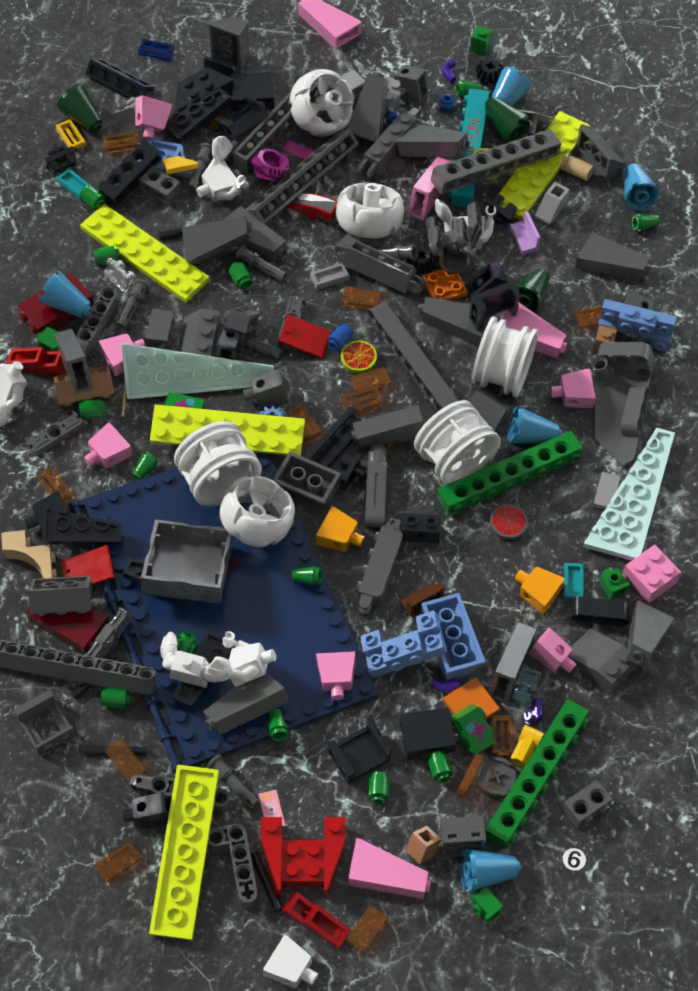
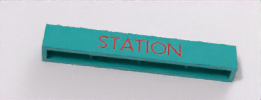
(473, 125)

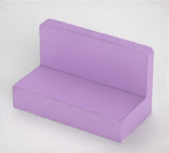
(526, 235)

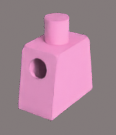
(151, 115)
(112, 351)
(575, 389)
(107, 447)
(552, 652)
(336, 672)

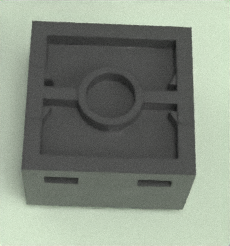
(461, 834)

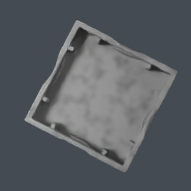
(186, 561)

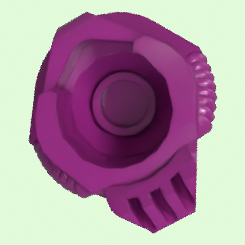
(270, 165)

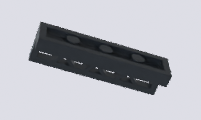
(117, 78)
(335, 440)

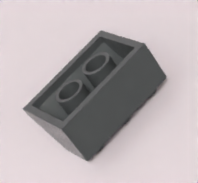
(230, 40)
(599, 153)
(200, 332)
(308, 478)
(60, 595)

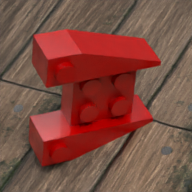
(303, 861)

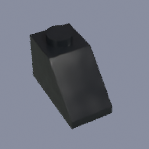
(486, 279)

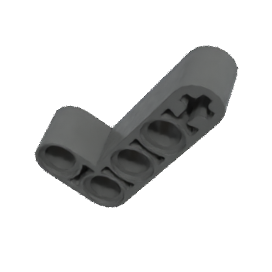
(239, 866)

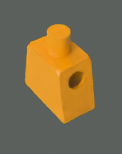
(338, 531)
(539, 587)

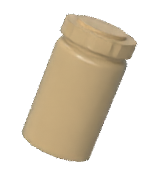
(577, 167)

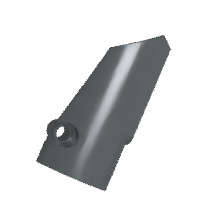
(621, 396)

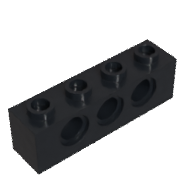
(117, 194)

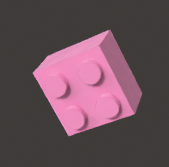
(651, 574)

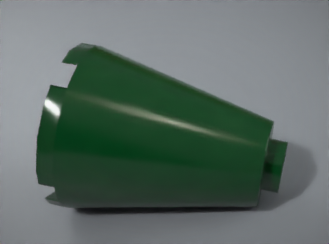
(80, 108)
(506, 118)
(533, 290)

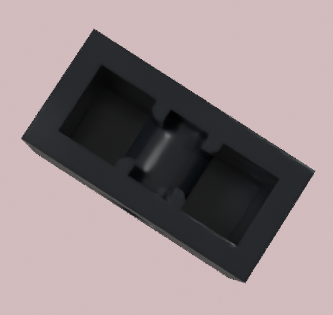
(421, 528)

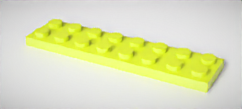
(532, 180)
(145, 253)
(262, 432)
(184, 852)

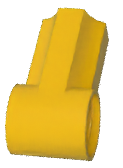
(527, 744)

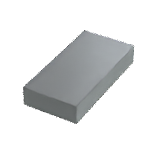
(329, 276)
(606, 489)

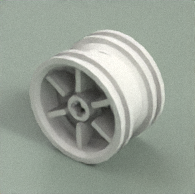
(504, 356)

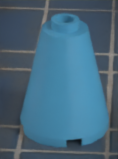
(511, 86)
(639, 188)
(64, 296)
(530, 428)
(486, 869)

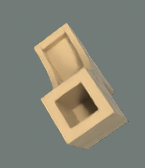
(18, 546)

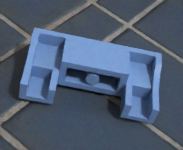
(639, 322)
(405, 649)

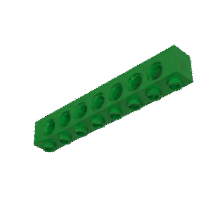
(548, 450)
(569, 713)

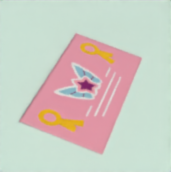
(271, 805)

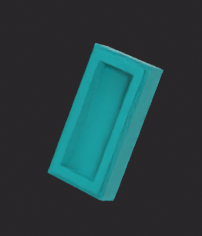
(72, 182)
(574, 581)

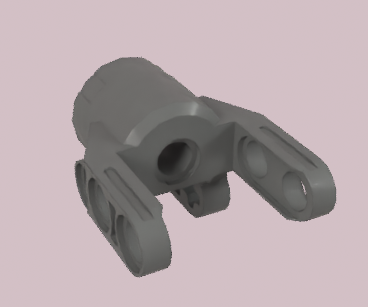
(457, 245)

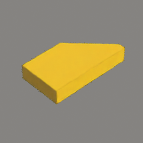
(178, 164)

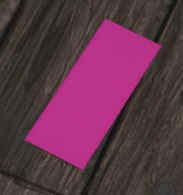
(297, 149)

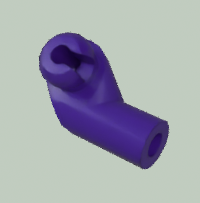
(448, 69)
(447, 686)
(535, 714)

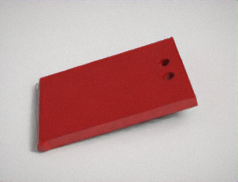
(304, 336)
(94, 563)

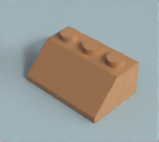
(101, 384)

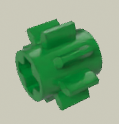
(186, 642)

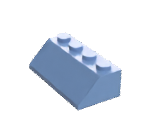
(462, 646)

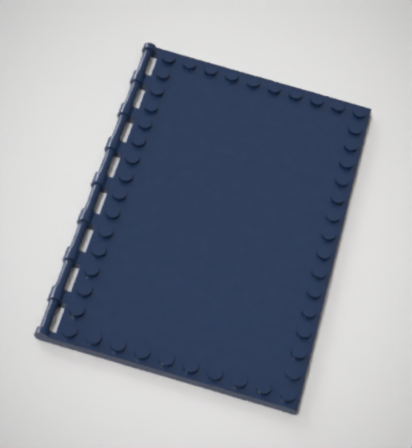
(256, 605)

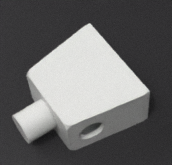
(290, 964)

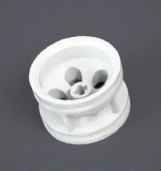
(457, 441)
(214, 460)

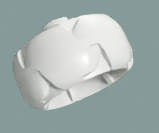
(337, 102)
(370, 210)
(255, 526)

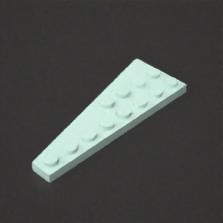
(161, 371)
(627, 517)

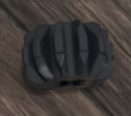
(488, 71)
(424, 262)

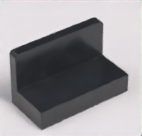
(222, 66)

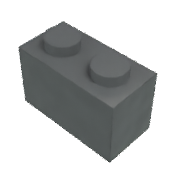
(159, 328)

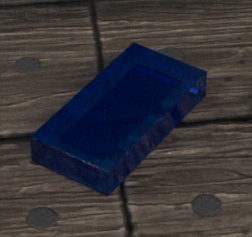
(156, 49)

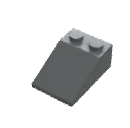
(602, 659)

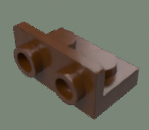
(413, 602)

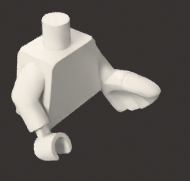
(218, 178)
(487, 224)
(11, 389)
(244, 664)
(182, 665)

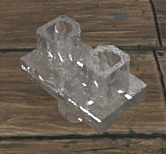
(115, 274)

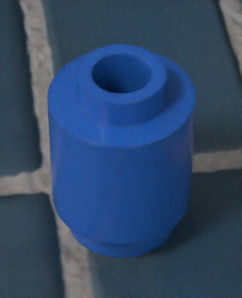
(340, 337)

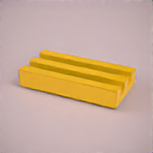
(82, 142)

